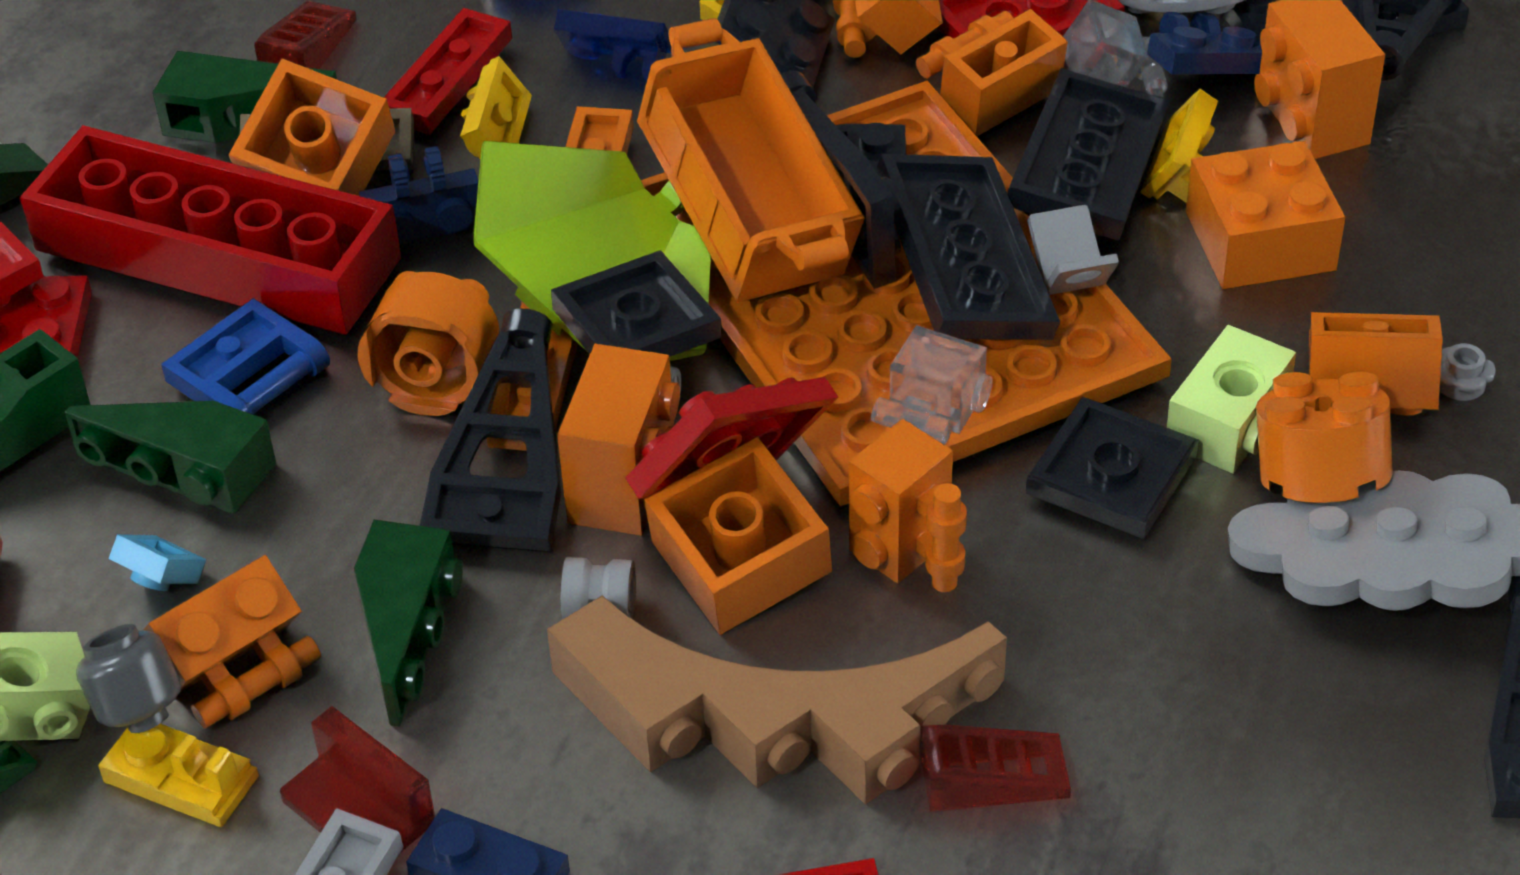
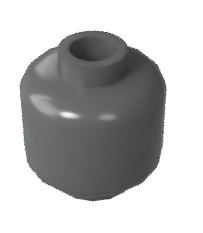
(128, 678)

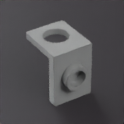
(1069, 250)

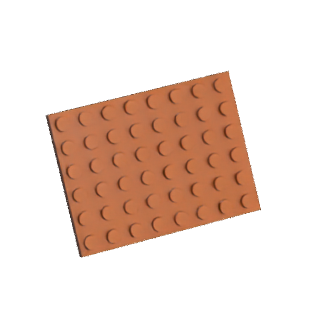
(855, 331)

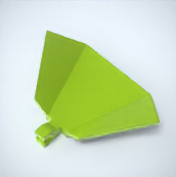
(574, 213)

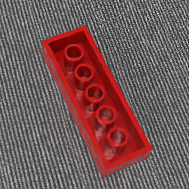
(213, 228)

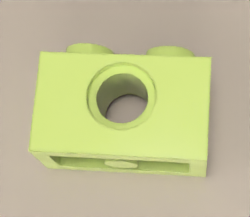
(1222, 396)
(41, 686)

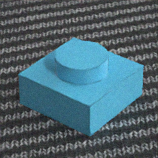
(156, 561)

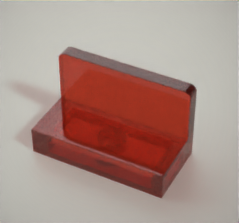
(361, 779)

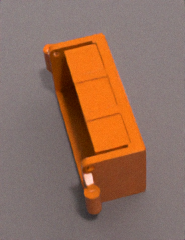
(747, 164)

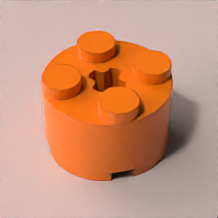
(428, 341)
(1324, 436)

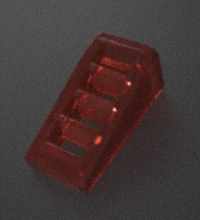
(305, 35)
(968, 787)

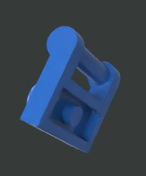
(238, 350)

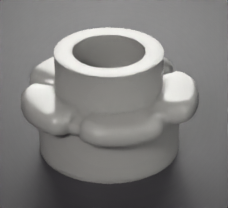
(1465, 372)

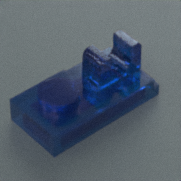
(623, 38)

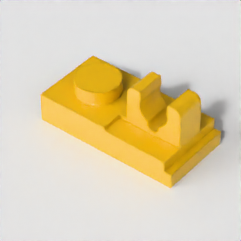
(495, 108)
(1182, 139)
(179, 772)

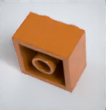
(1319, 74)
(315, 130)
(1264, 214)
(614, 413)
(739, 535)

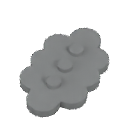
(1390, 545)

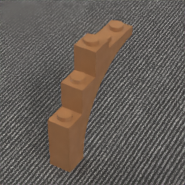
(767, 719)

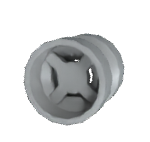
(585, 582)

